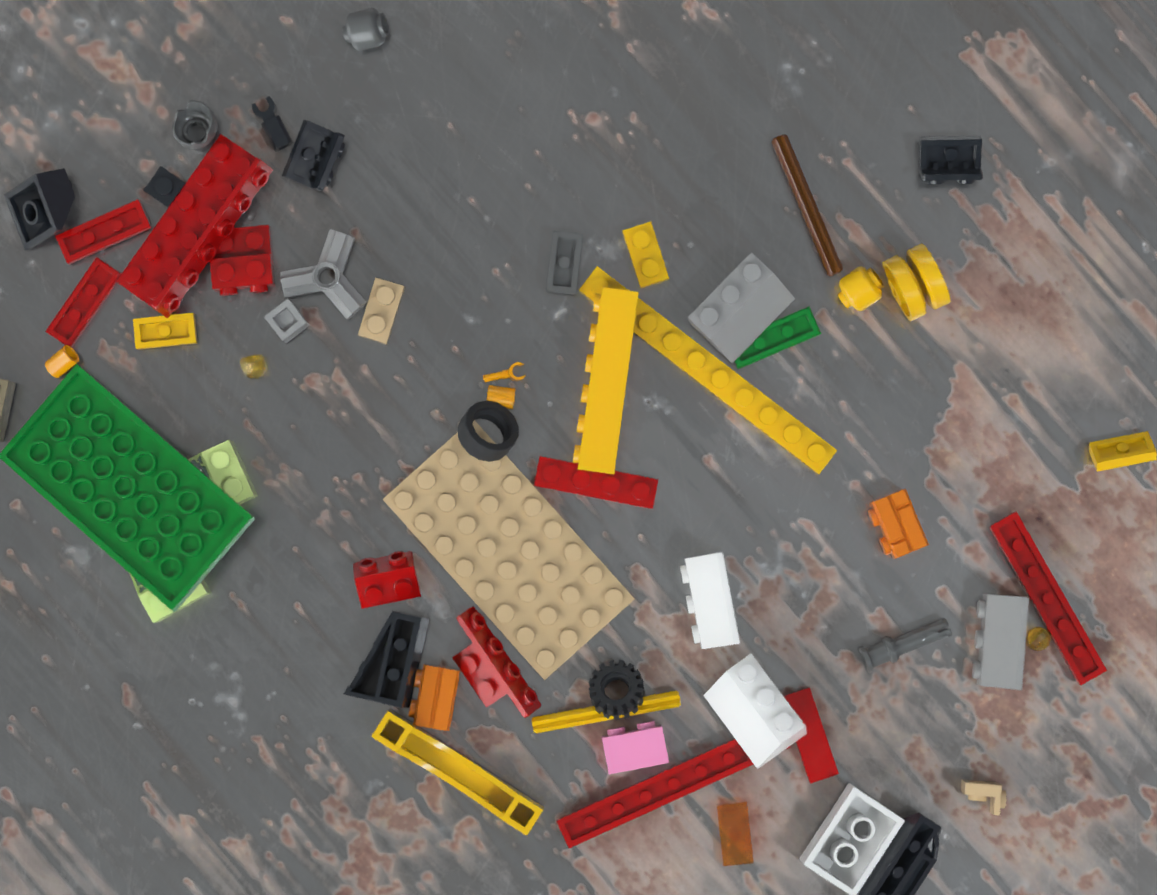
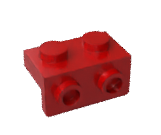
(386, 579)

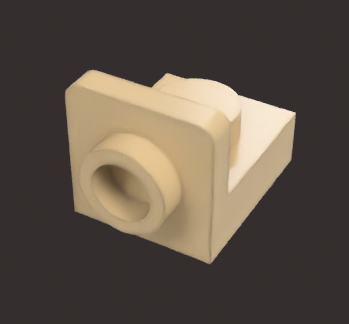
(980, 790)

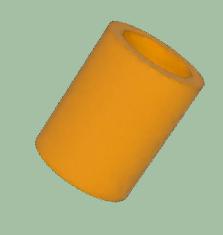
(62, 361)
(501, 395)

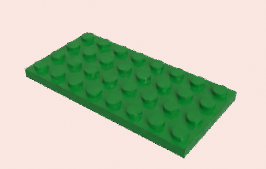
(126, 487)

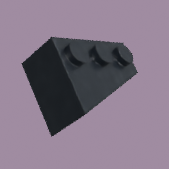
(392, 663)

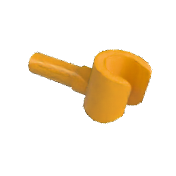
(504, 374)

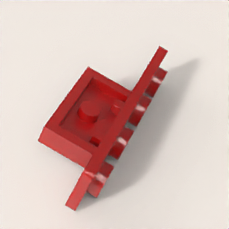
(490, 668)

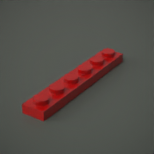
(1047, 598)

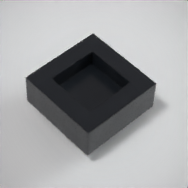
(164, 186)

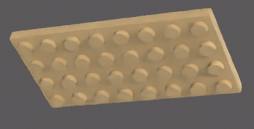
(509, 552)

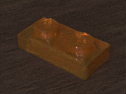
(735, 833)

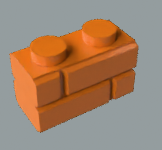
(898, 524)
(435, 697)

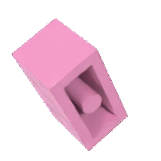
(635, 748)

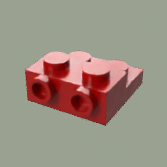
(244, 261)

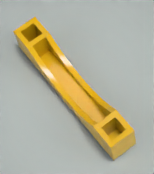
(458, 771)

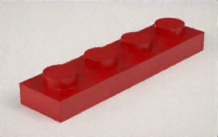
(614, 487)

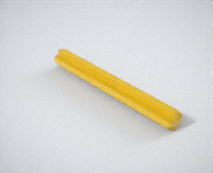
(590, 715)

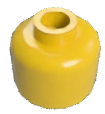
(860, 288)

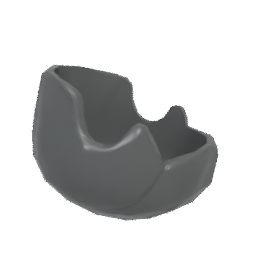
(195, 125)

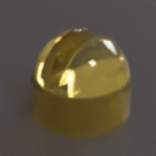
(253, 366)
(1033, 633)

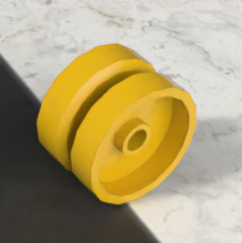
(916, 282)

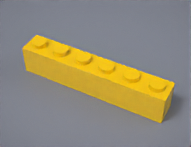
(607, 381)

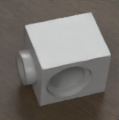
(286, 321)

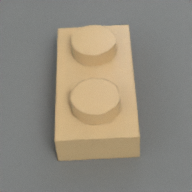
(381, 310)

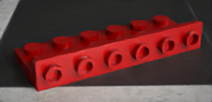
(194, 226)

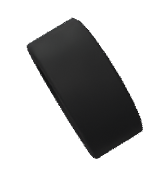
(475, 444)

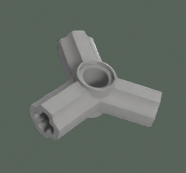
(340, 291)

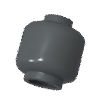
(366, 29)

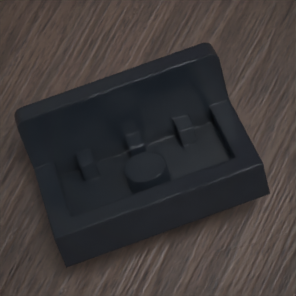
(314, 156)
(950, 159)

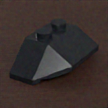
(906, 859)

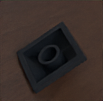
(40, 206)

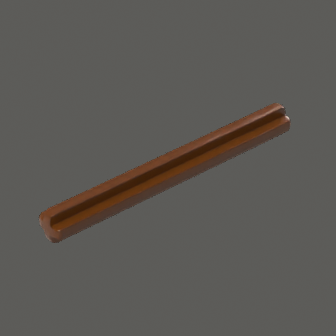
(807, 205)

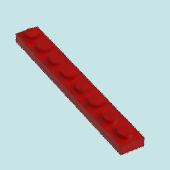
(653, 792)

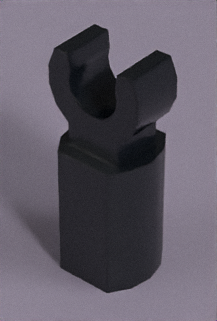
(273, 126)

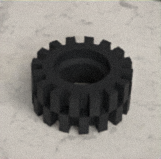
(616, 672)

